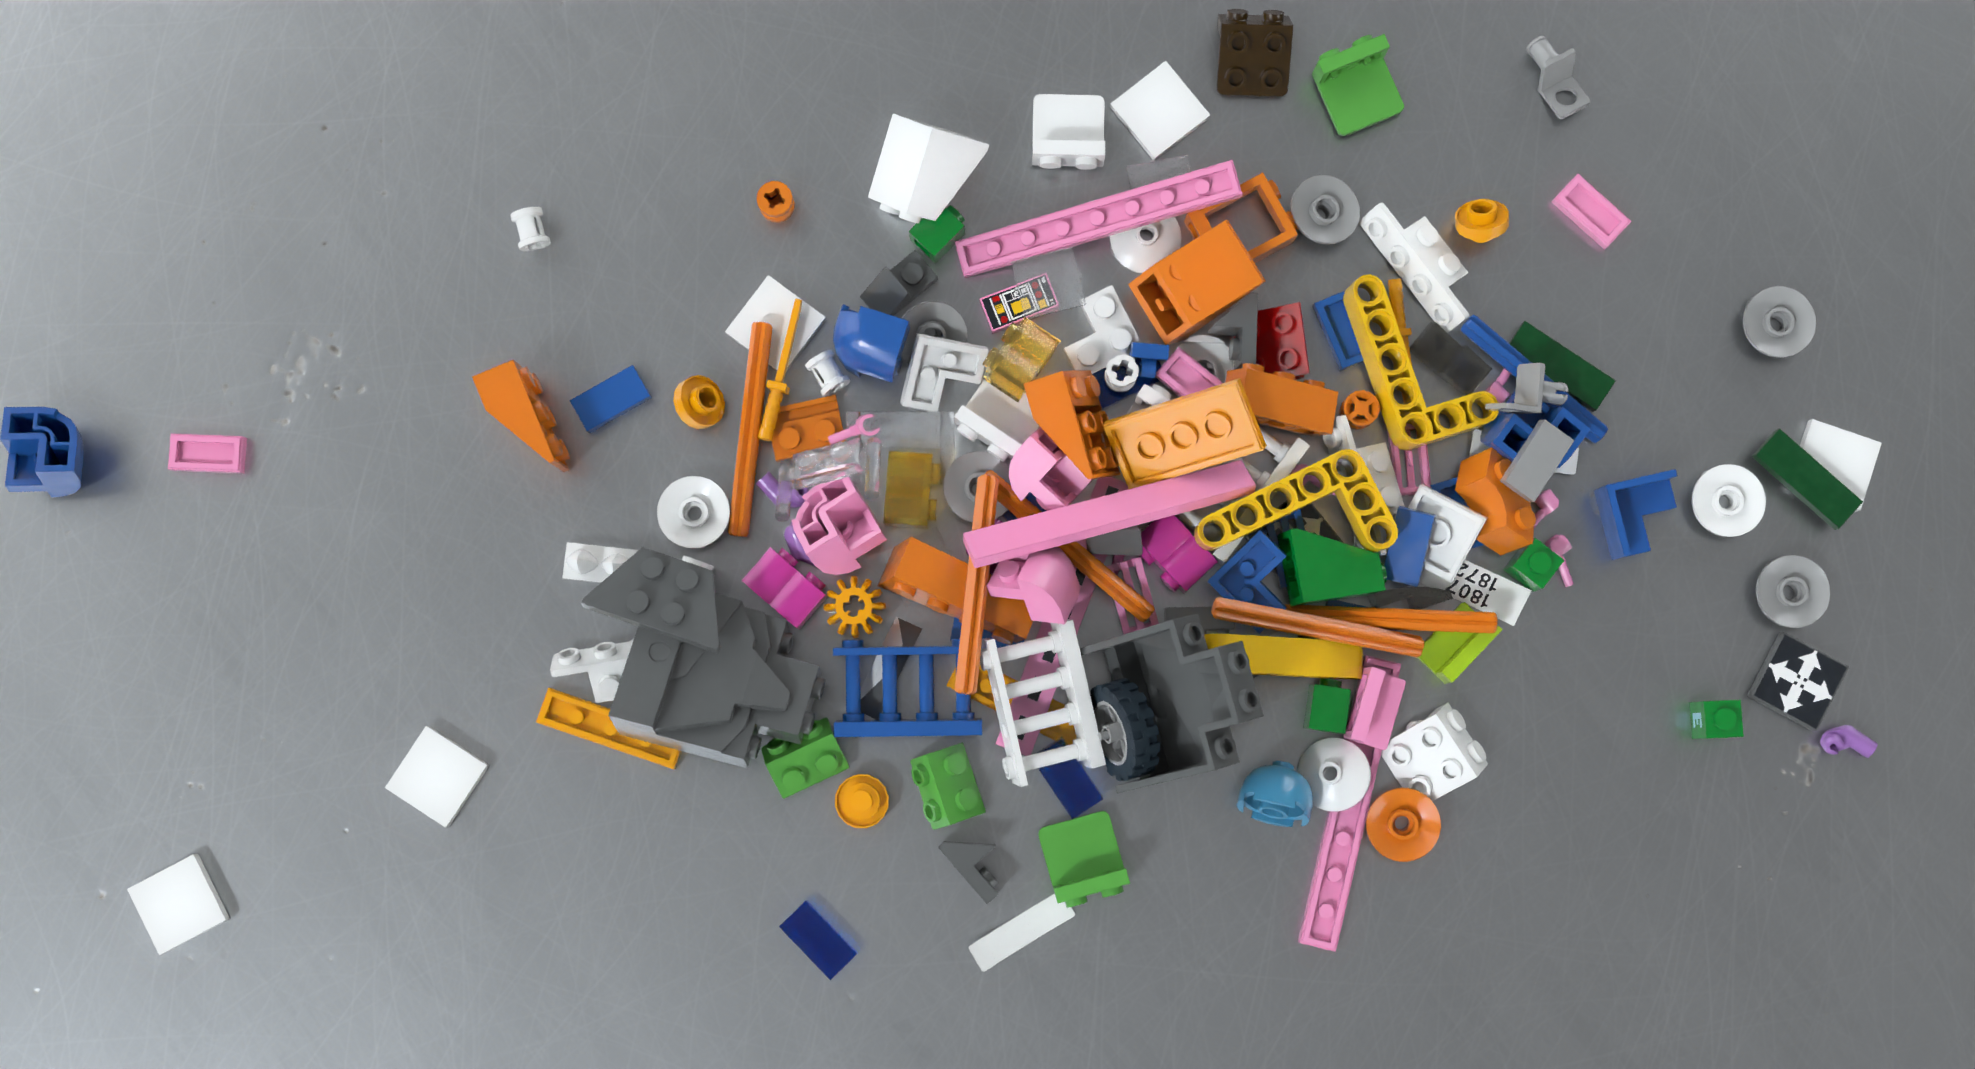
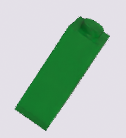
(1328, 569)

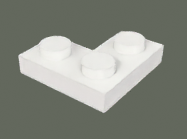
(1111, 333)
(934, 361)

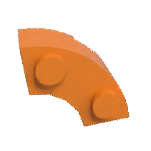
(1509, 515)

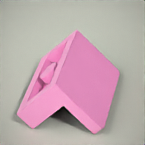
(1374, 708)

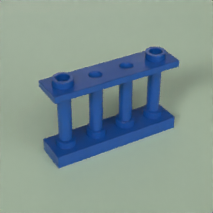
(890, 720)

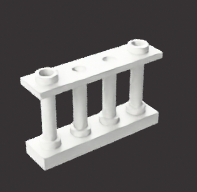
(1287, 458)
(1076, 712)

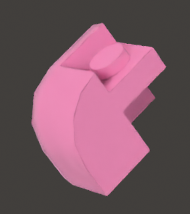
(1045, 472)
(836, 526)
(1042, 580)

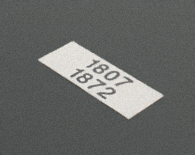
(1483, 591)

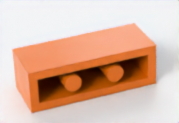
(1287, 403)

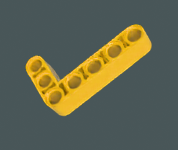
(1402, 376)
(1299, 497)
(1296, 656)

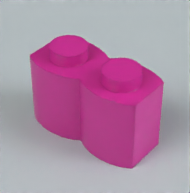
(1175, 553)
(786, 588)

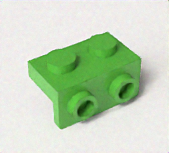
(804, 764)
(947, 786)

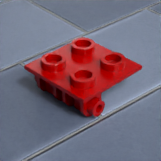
(1282, 340)

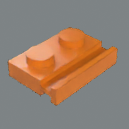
(805, 426)

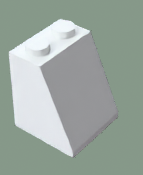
(922, 168)

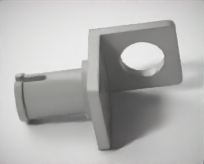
(1557, 76)
(1532, 391)

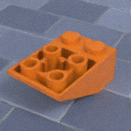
(1196, 283)
(513, 399)
(1072, 416)

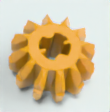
(845, 598)

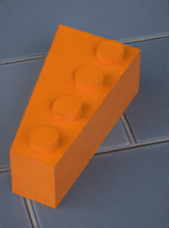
(940, 584)

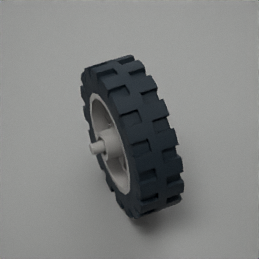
(1125, 729)

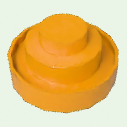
(1482, 220)
(699, 402)
(862, 801)

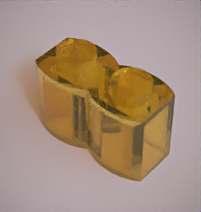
(1020, 359)
(909, 490)

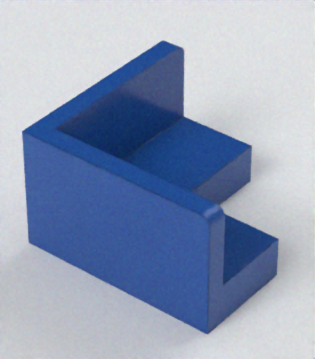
(1623, 506)
(1243, 572)

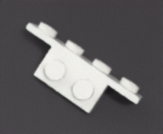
(1421, 262)
(1379, 465)
(602, 662)

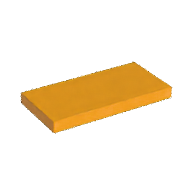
(1185, 434)

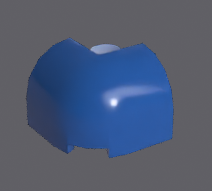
(870, 342)
(1511, 430)
(42, 451)

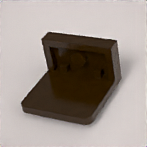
(1254, 53)

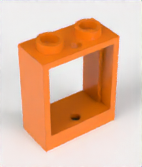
(1270, 194)

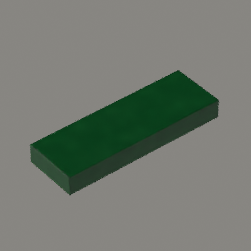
(1584, 380)
(1807, 479)

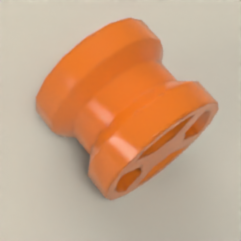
(780, 207)
(1364, 405)

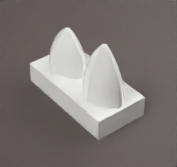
(593, 562)

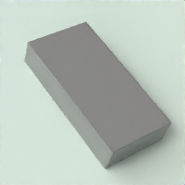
(1537, 460)

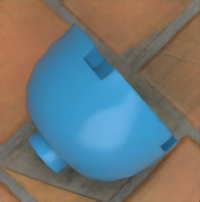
(1276, 795)

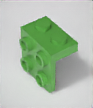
(1357, 85)
(1083, 858)

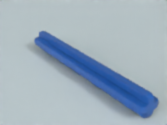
(1510, 358)

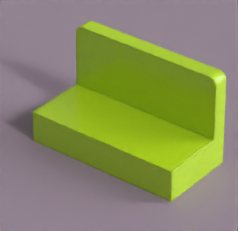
(1452, 652)

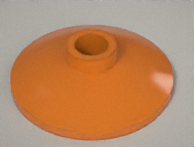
(1414, 839)

